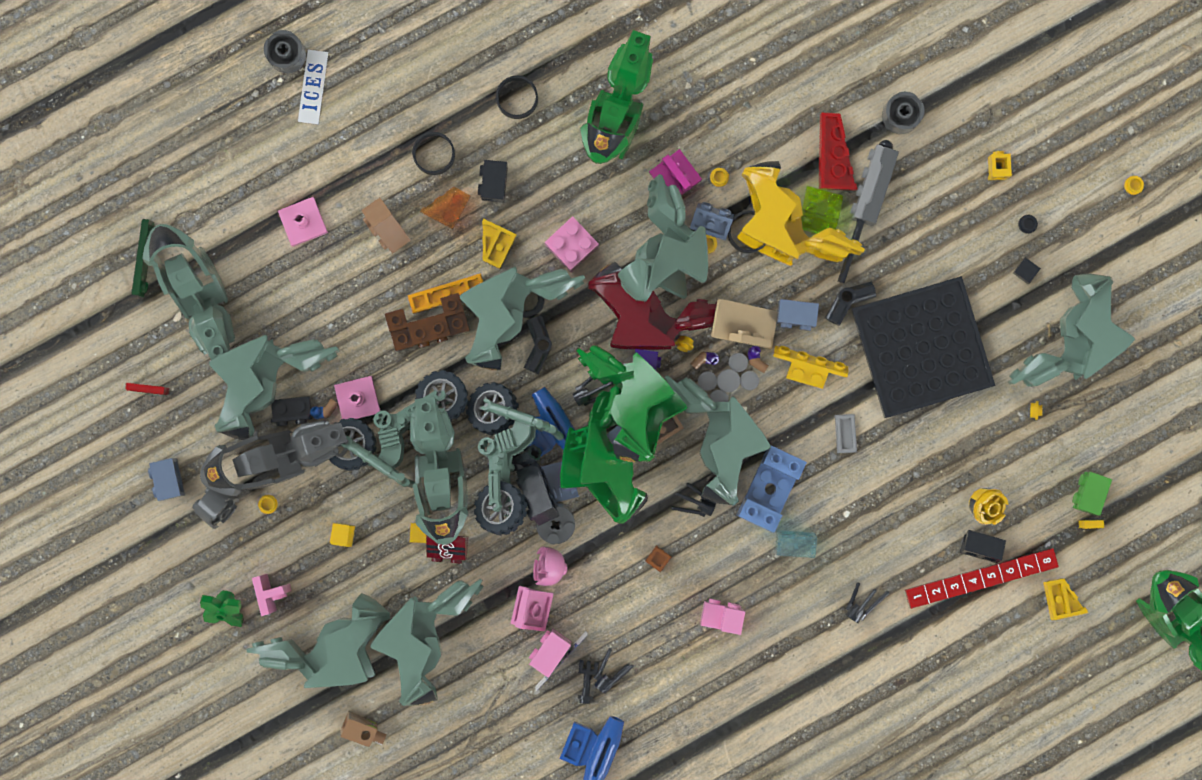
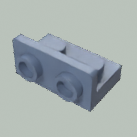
(716, 221)

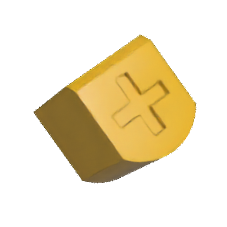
(342, 534)

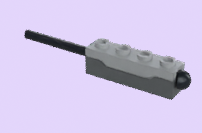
(871, 193)

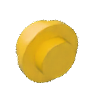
(719, 177)
(1134, 185)
(684, 343)
(1035, 410)
(268, 504)

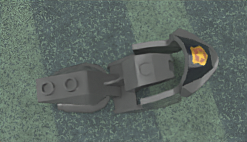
(308, 445)

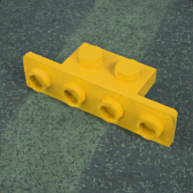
(808, 368)

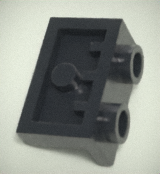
(290, 410)

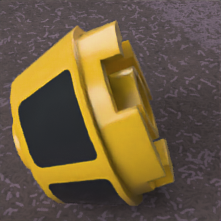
(988, 505)

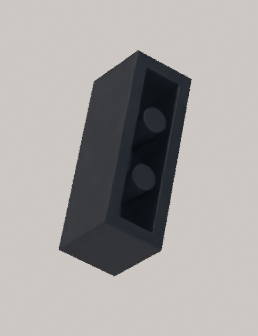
(537, 494)

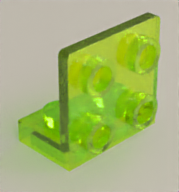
(820, 210)

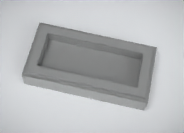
(845, 433)

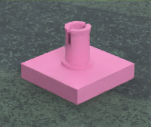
(302, 221)
(357, 398)

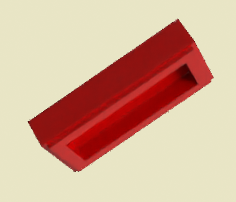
(147, 389)

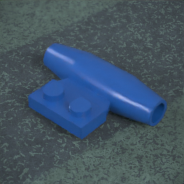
(553, 413)
(593, 750)

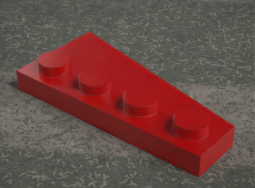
(834, 160)

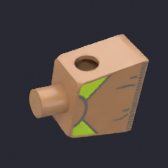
(355, 725)

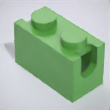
(1091, 493)

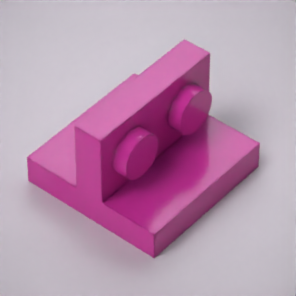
(677, 171)

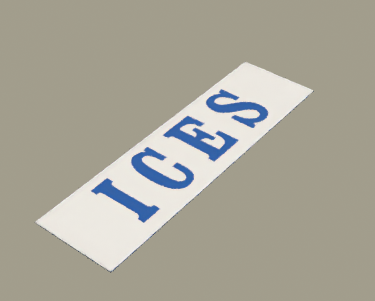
(313, 87)
(562, 660)

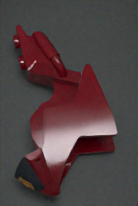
(646, 323)

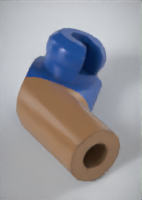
(324, 412)

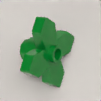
(222, 608)

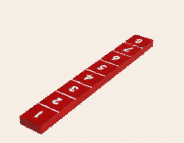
(981, 578)

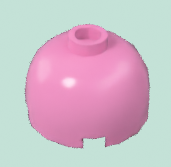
(550, 567)

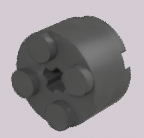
(277, 44)
(910, 105)
(215, 507)
(561, 533)

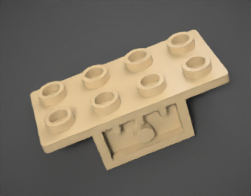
(744, 324)

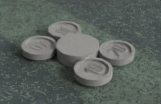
(729, 379)

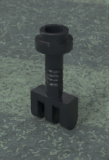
(585, 698)

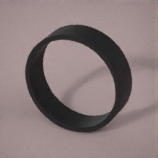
(513, 78)
(422, 137)
(731, 240)

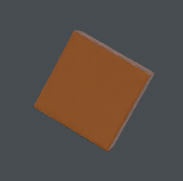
(658, 558)

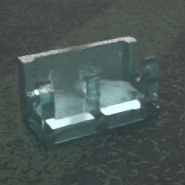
(796, 544)

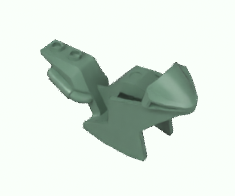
(669, 256)
(1088, 336)
(339, 652)

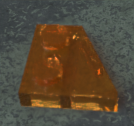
(448, 207)

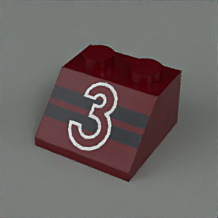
(455, 550)

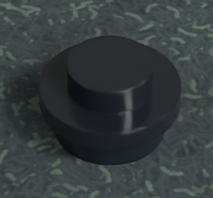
(1027, 224)

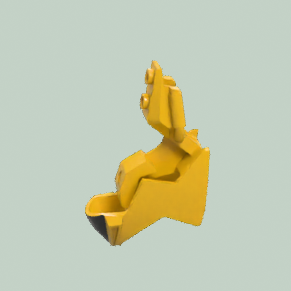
(780, 225)

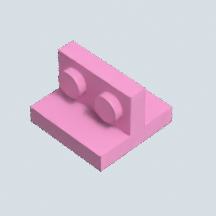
(267, 595)
(531, 609)

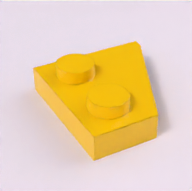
(496, 243)
(1061, 600)

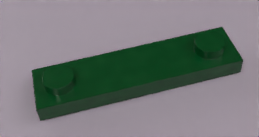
(140, 285)

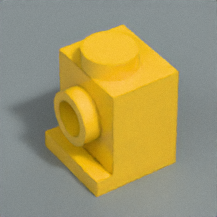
(1005, 162)

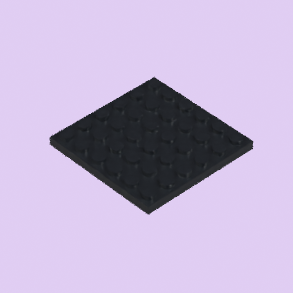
(923, 347)

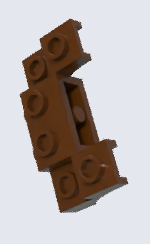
(429, 329)

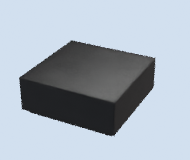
(1026, 270)

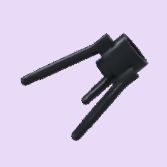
(583, 396)
(704, 506)
(858, 612)
(606, 681)

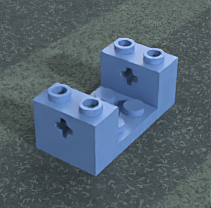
(781, 471)

